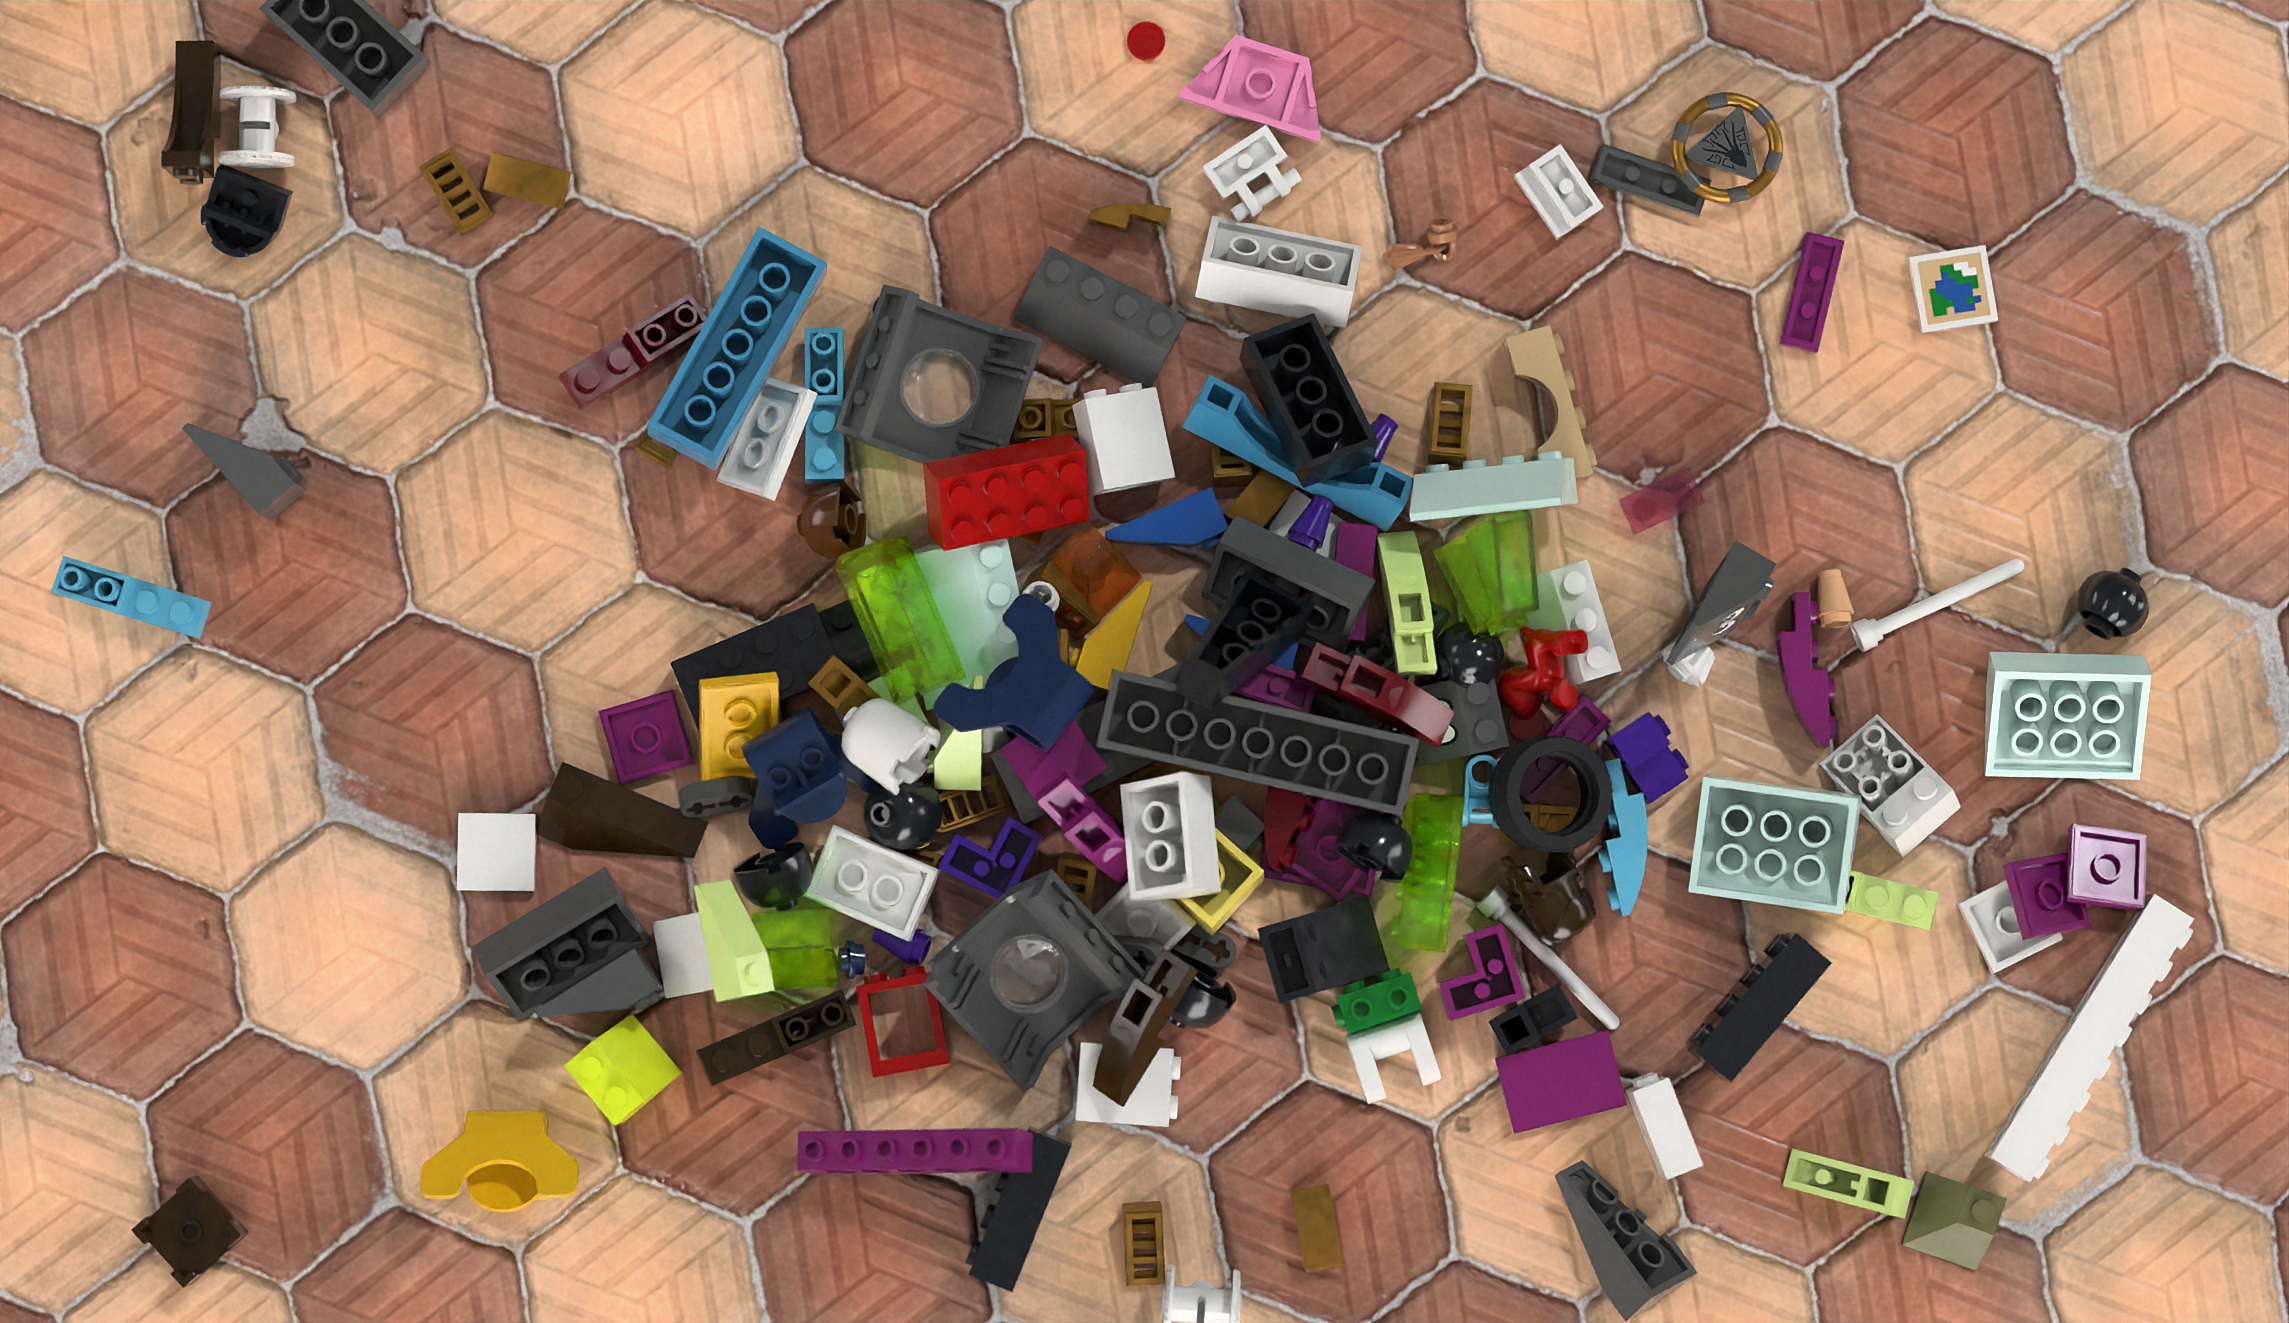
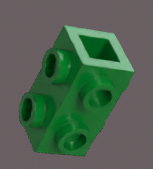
(1373, 1004)

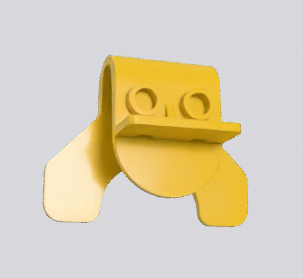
(503, 1160)

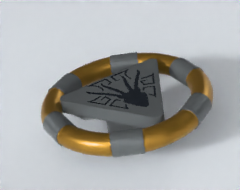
(1727, 147)

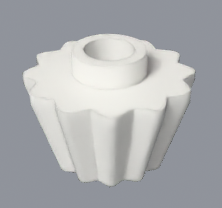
(1692, 668)

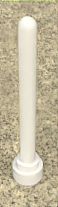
(1869, 632)
(1497, 905)

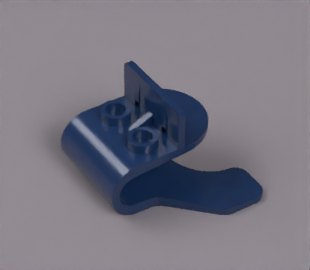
(1026, 694)
(798, 776)

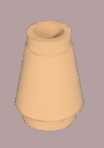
(1833, 601)

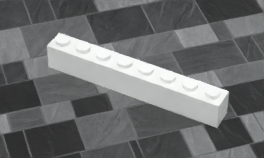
(2089, 1038)

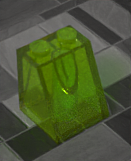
(1493, 572)
(800, 947)

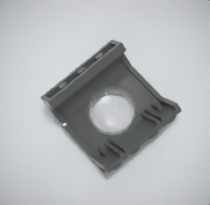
(935, 381)
(1030, 974)

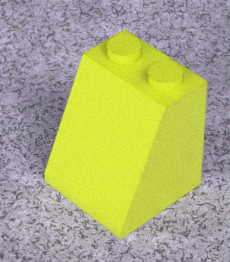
(623, 1069)

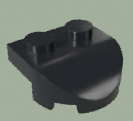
(243, 212)

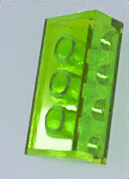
(899, 618)
(1430, 880)

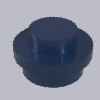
(851, 959)

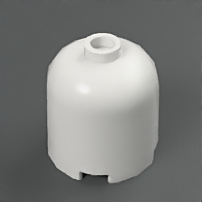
(888, 742)

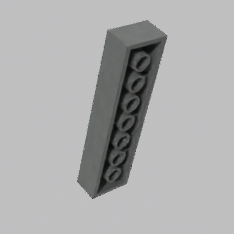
(1258, 743)

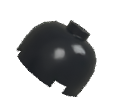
(903, 819)
(1376, 844)
(777, 877)
(1204, 1000)

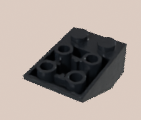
(1323, 949)

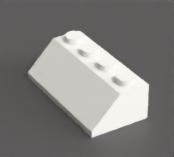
(1278, 271)

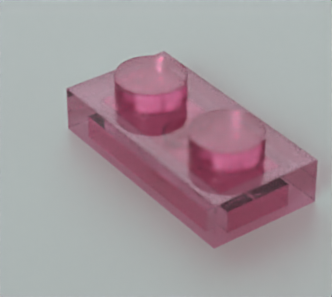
(1661, 501)

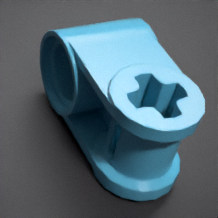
(1476, 794)

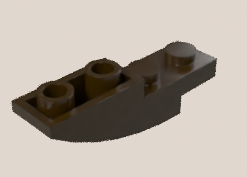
(1136, 1026)
(776, 1037)

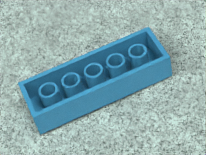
(737, 349)

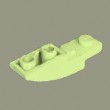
(1407, 603)
(1891, 901)

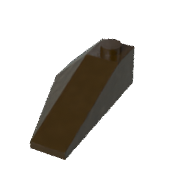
(607, 817)

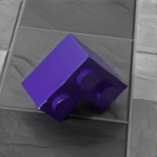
(1647, 757)
(994, 869)

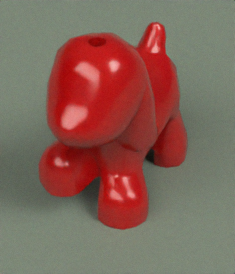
(1525, 686)

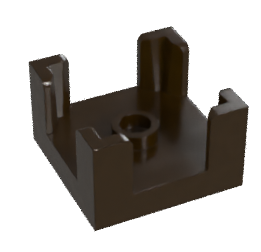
(191, 1231)

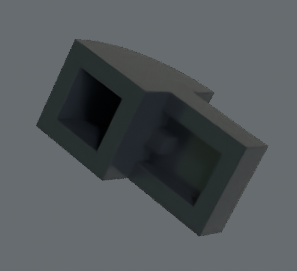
(849, 640)
(1533, 1019)

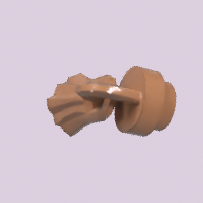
(1440, 232)

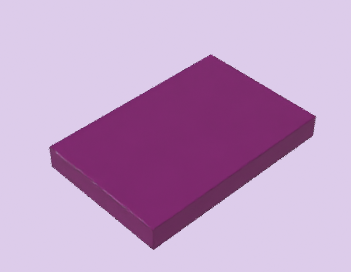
(1326, 826)
(1560, 1081)

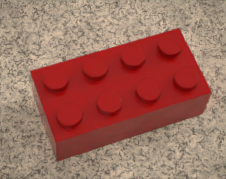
(1006, 492)

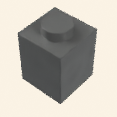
(1240, 825)

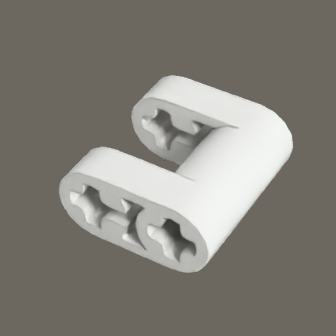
(1387, 1040)

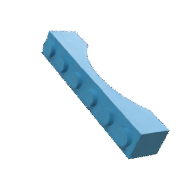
(1232, 422)

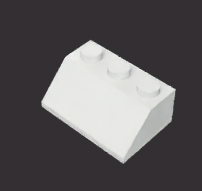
(1572, 602)
(1170, 837)

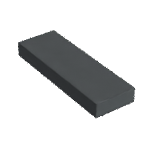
(1645, 180)

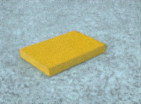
(731, 715)

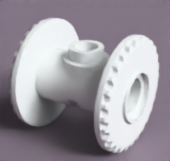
(257, 127)
(1200, 1301)

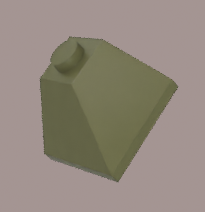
(1953, 1220)

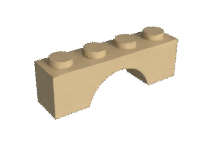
(1536, 359)

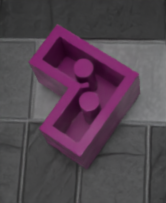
(1493, 979)

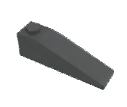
(1626, 1254)

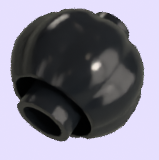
(2113, 603)
(1467, 656)

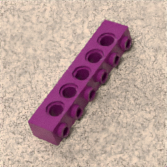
(915, 1151)

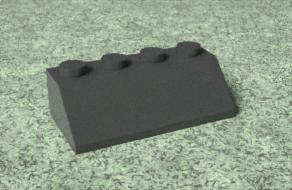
(1100, 317)
(1333, 588)
(560, 943)

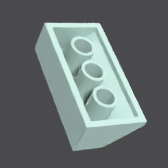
(1493, 488)

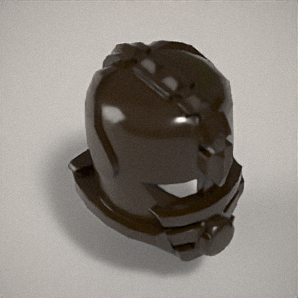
(1553, 898)

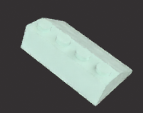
(972, 594)
(2065, 715)
(1774, 843)

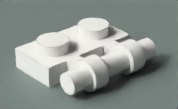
(1244, 164)

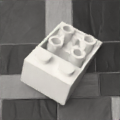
(1897, 787)

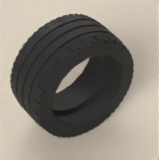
(1594, 798)

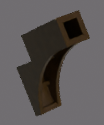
(195, 112)

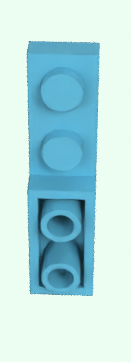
(825, 376)
(131, 597)
(1627, 853)

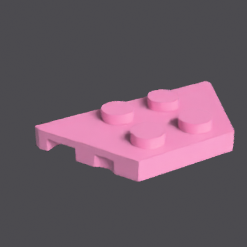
(1259, 87)

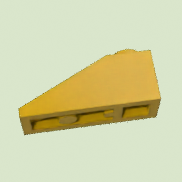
(1113, 641)

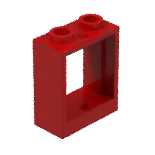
(905, 1063)

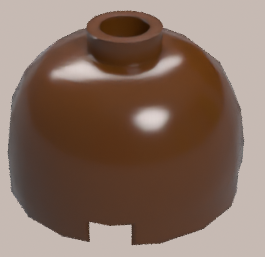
(831, 520)

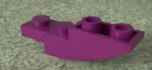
(1806, 688)
(1086, 826)

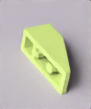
(959, 756)
(732, 944)
(1848, 1183)

